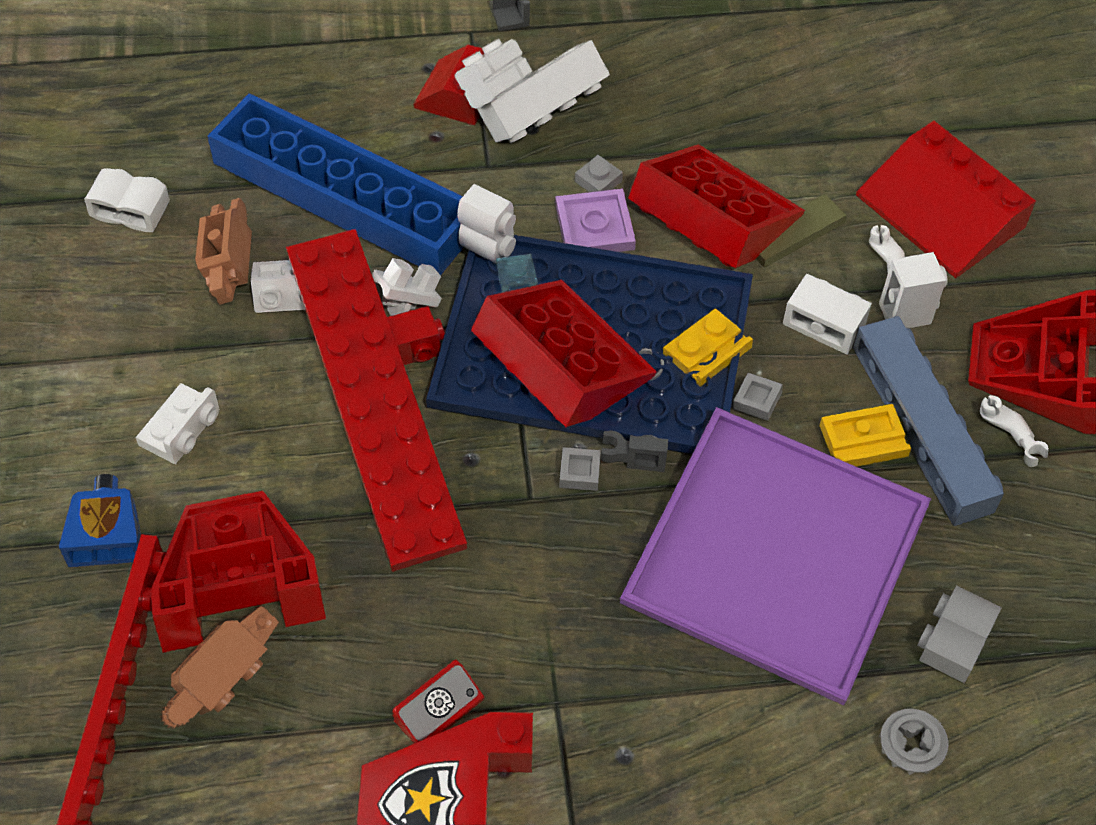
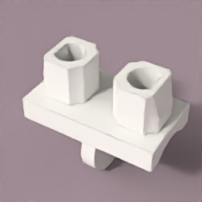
(404, 292)

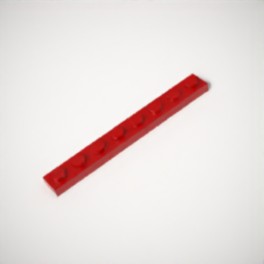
(117, 673)

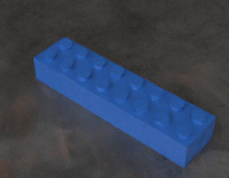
(339, 182)

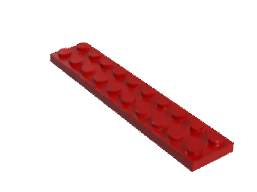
(376, 401)

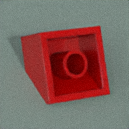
(442, 91)

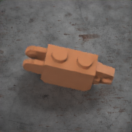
(224, 249)
(217, 665)

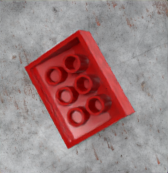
(947, 199)
(713, 204)
(560, 350)

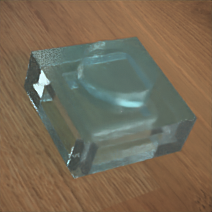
(516, 272)

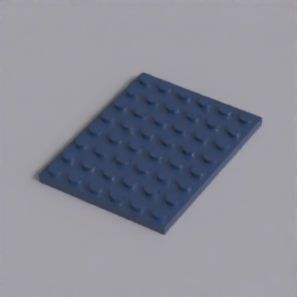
(639, 298)

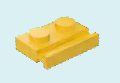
(703, 339)
(865, 436)

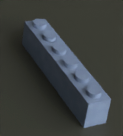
(931, 425)

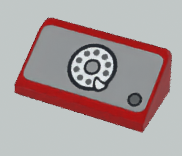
(438, 703)

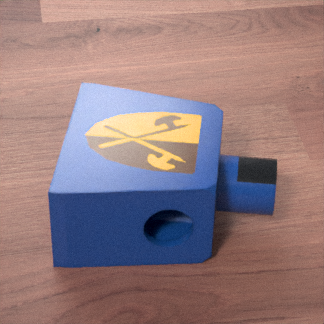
(101, 525)

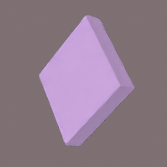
(596, 220)

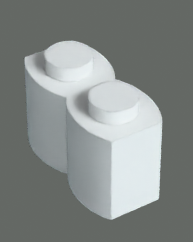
(127, 200)
(486, 223)

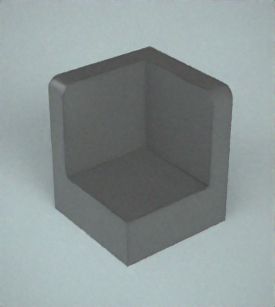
(510, 13)

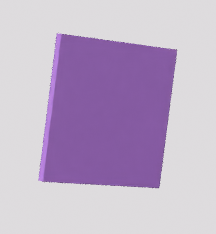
(777, 554)

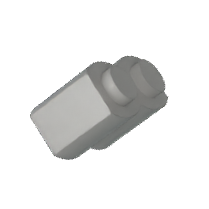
(959, 633)

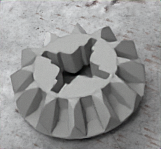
(911, 723)

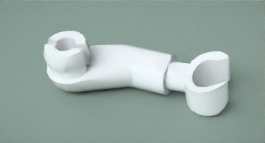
(885, 244)
(1005, 418)

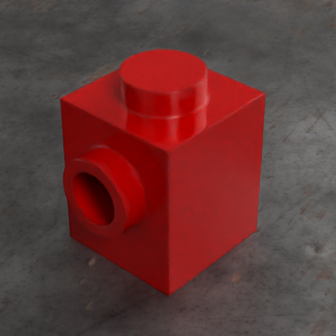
(417, 335)

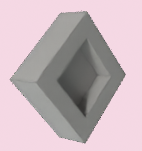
(598, 175)
(758, 396)
(579, 469)

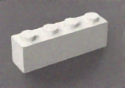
(544, 91)

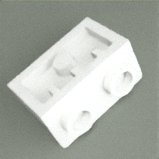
(274, 287)
(179, 423)

